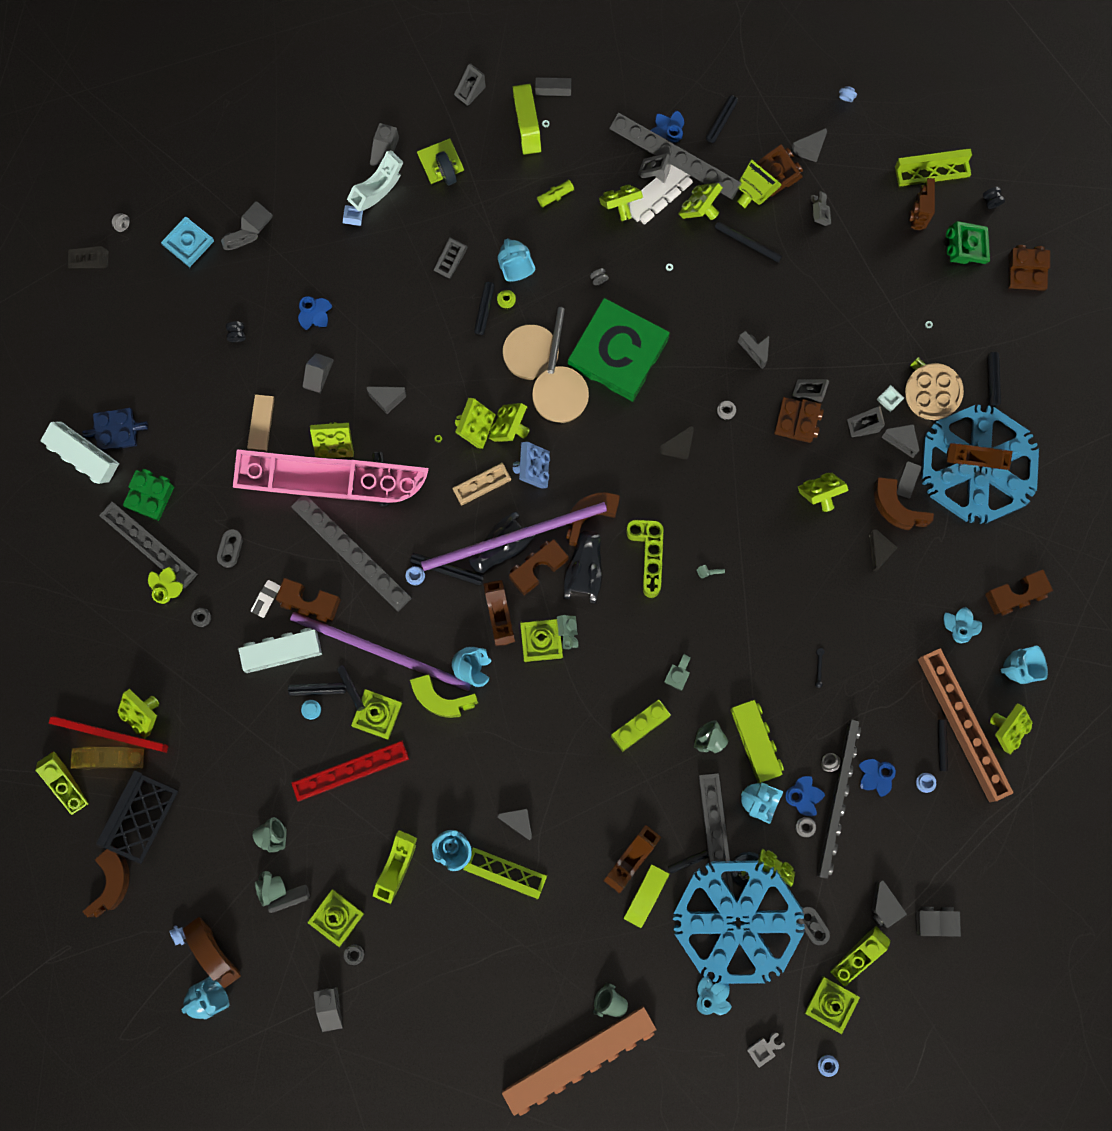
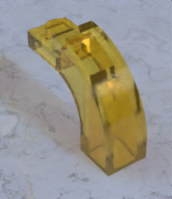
(107, 757)

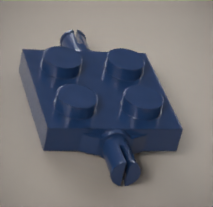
(115, 429)

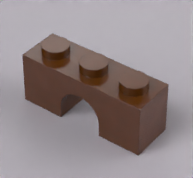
(550, 555)
(1034, 587)
(323, 606)

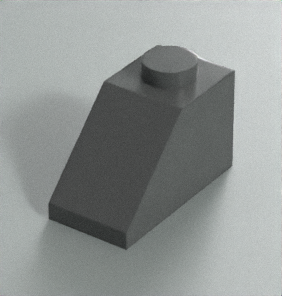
(384, 140)
(885, 906)
(328, 1009)

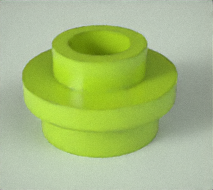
(506, 304)

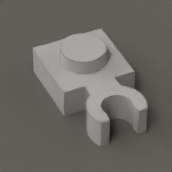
(763, 1051)

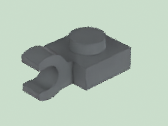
(821, 211)

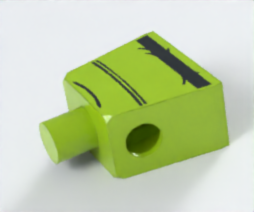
(756, 185)

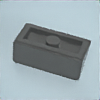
(553, 86)
(255, 218)
(291, 898)

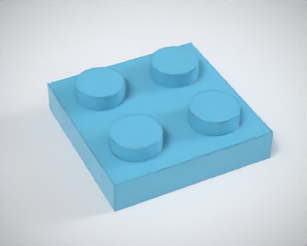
(187, 241)

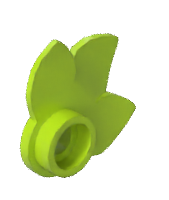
(165, 583)

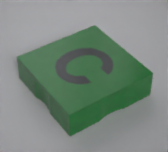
(618, 349)

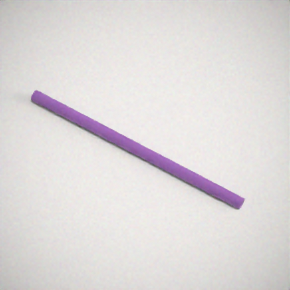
(514, 536)
(379, 650)

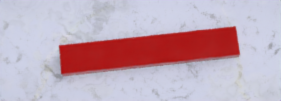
(108, 734)
(350, 771)

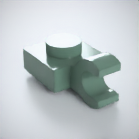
(568, 629)
(678, 675)

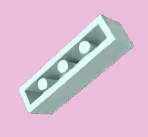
(79, 452)
(280, 651)

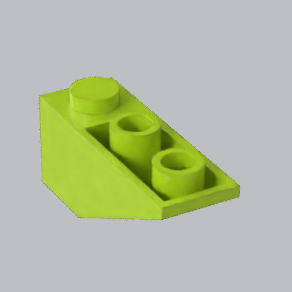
(61, 782)
(861, 956)

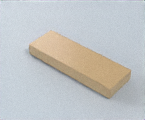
(261, 423)
(481, 484)

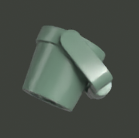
(712, 737)
(270, 833)
(269, 888)
(609, 1002)

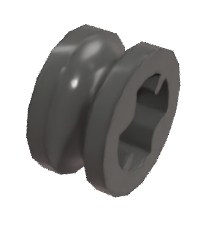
(599, 276)

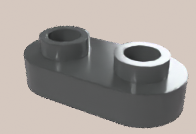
(237, 239)
(229, 549)
(813, 925)

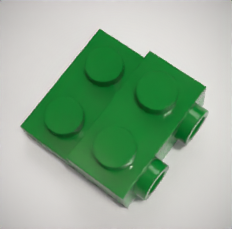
(968, 243)
(148, 494)

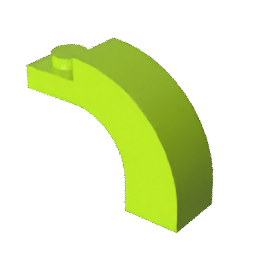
(442, 707)
(395, 867)

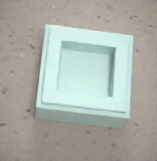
(890, 398)

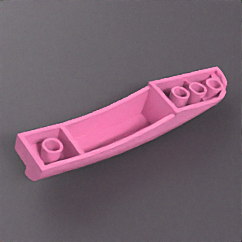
(326, 477)

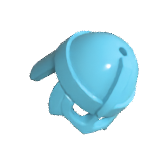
(515, 260)
(468, 664)
(1026, 665)
(761, 801)
(453, 856)
(205, 999)

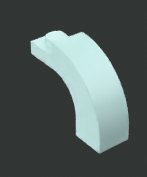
(378, 185)

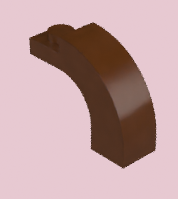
(979, 456)
(611, 502)
(893, 511)
(499, 613)
(632, 858)
(116, 886)
(208, 953)

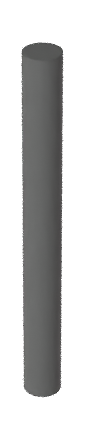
(556, 339)

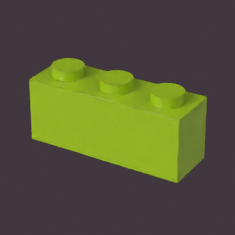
(640, 725)

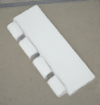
(656, 193)

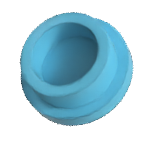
(311, 709)

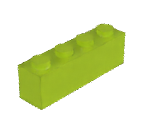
(756, 741)

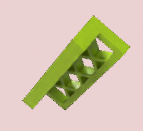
(930, 161)
(497, 878)

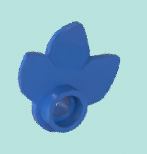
(667, 126)
(314, 315)
(874, 778)
(807, 796)

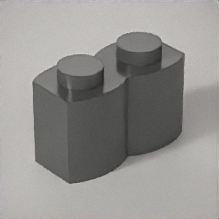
(938, 922)

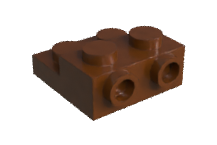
(781, 167)
(924, 206)
(1028, 268)
(799, 419)

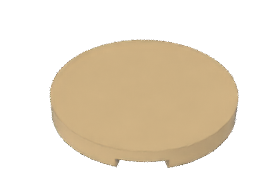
(528, 351)
(934, 391)
(560, 395)

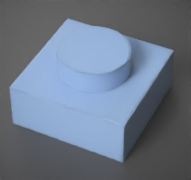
(352, 215)

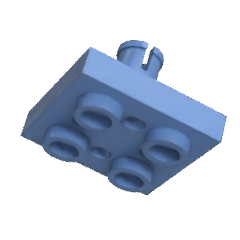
(533, 465)

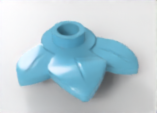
(963, 622)
(715, 994)

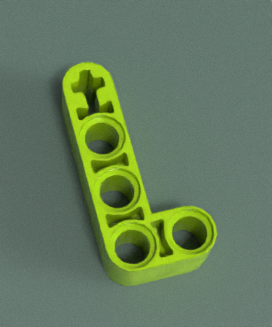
(527, 119)
(649, 559)

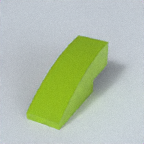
(646, 896)

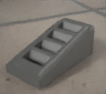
(459, 255)

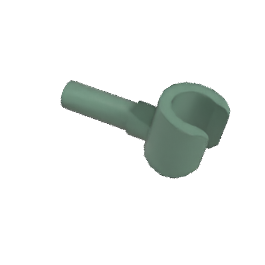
(704, 572)

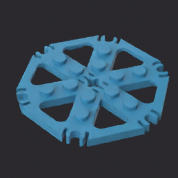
(979, 481)
(746, 909)

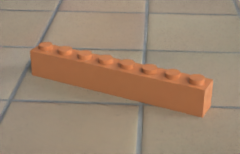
(965, 726)
(578, 1060)

